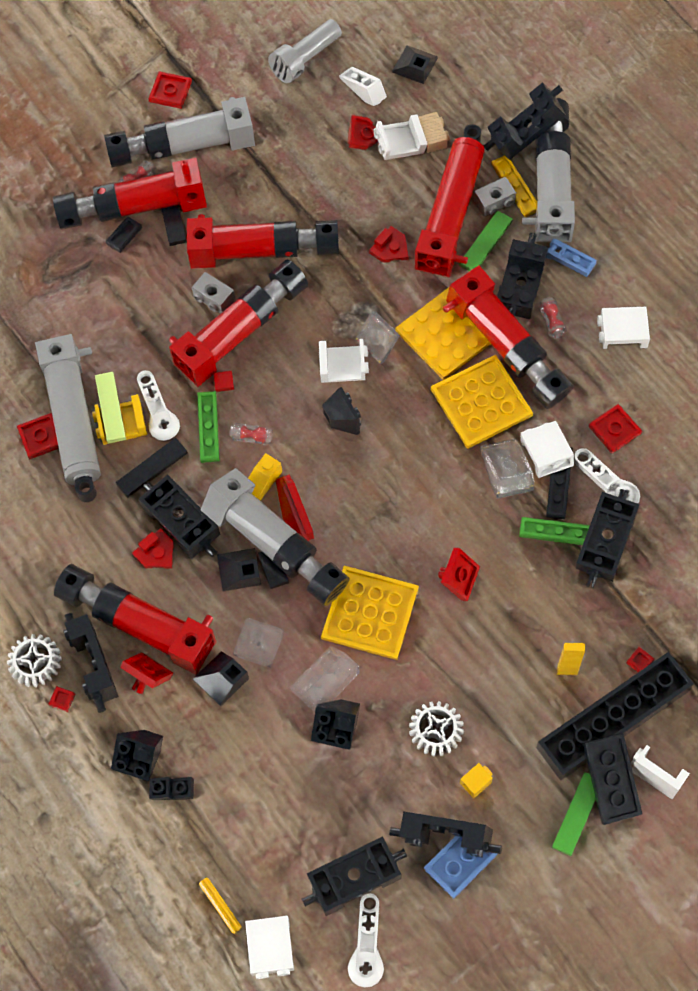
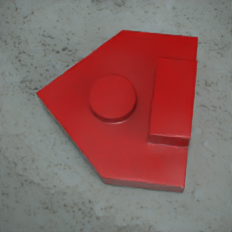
(361, 133)
(390, 246)
(155, 551)

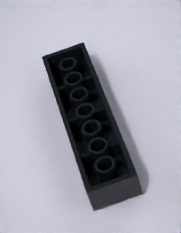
(615, 713)

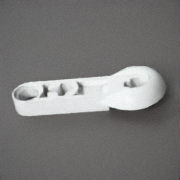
(158, 412)
(605, 478)
(366, 949)

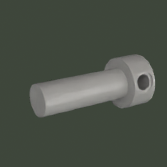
(289, 61)

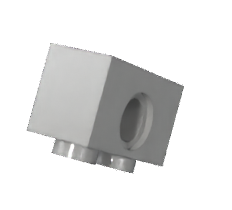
(501, 190)
(207, 285)

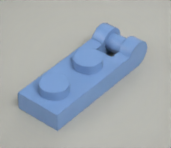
(571, 257)

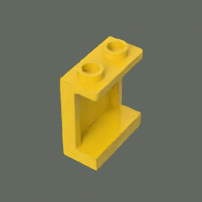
(132, 419)

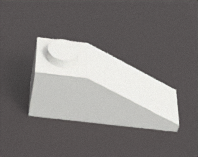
(364, 85)

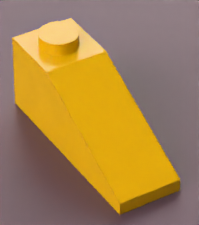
(265, 475)

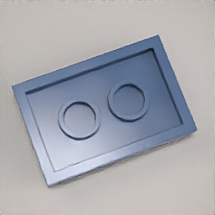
(455, 868)

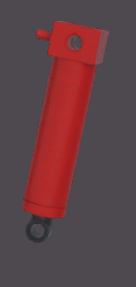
(438, 243)

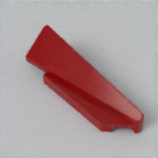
(292, 507)

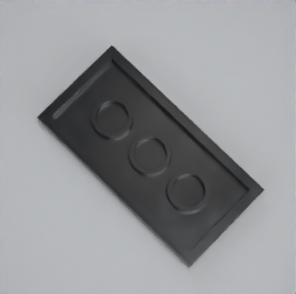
(612, 778)

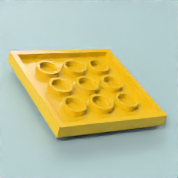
(442, 337)
(481, 401)
(371, 613)

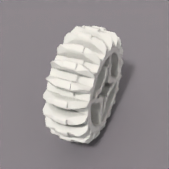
(17, 660)
(430, 733)

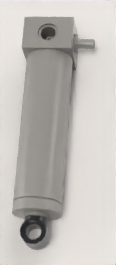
(62, 372)

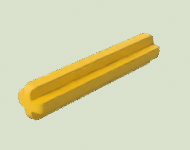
(220, 905)

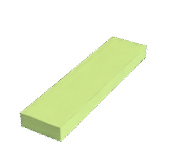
(110, 407)

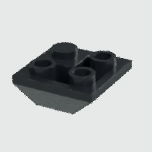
(415, 64)
(341, 413)
(239, 569)
(221, 678)
(335, 723)
(137, 753)

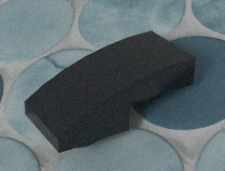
(171, 789)

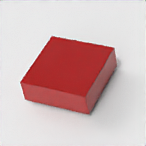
(223, 381)
(640, 659)
(62, 699)

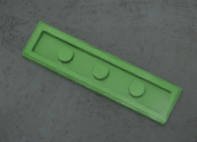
(487, 240)
(208, 427)
(553, 530)
(576, 816)

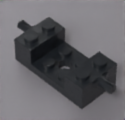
(515, 135)
(524, 263)
(193, 530)
(599, 555)
(98, 684)
(417, 828)
(334, 888)

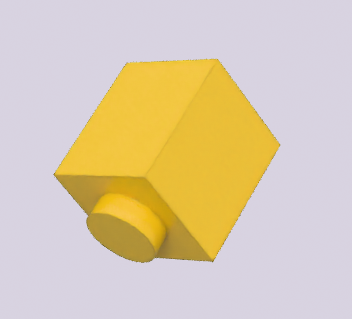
(476, 780)

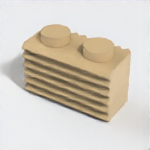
(434, 132)

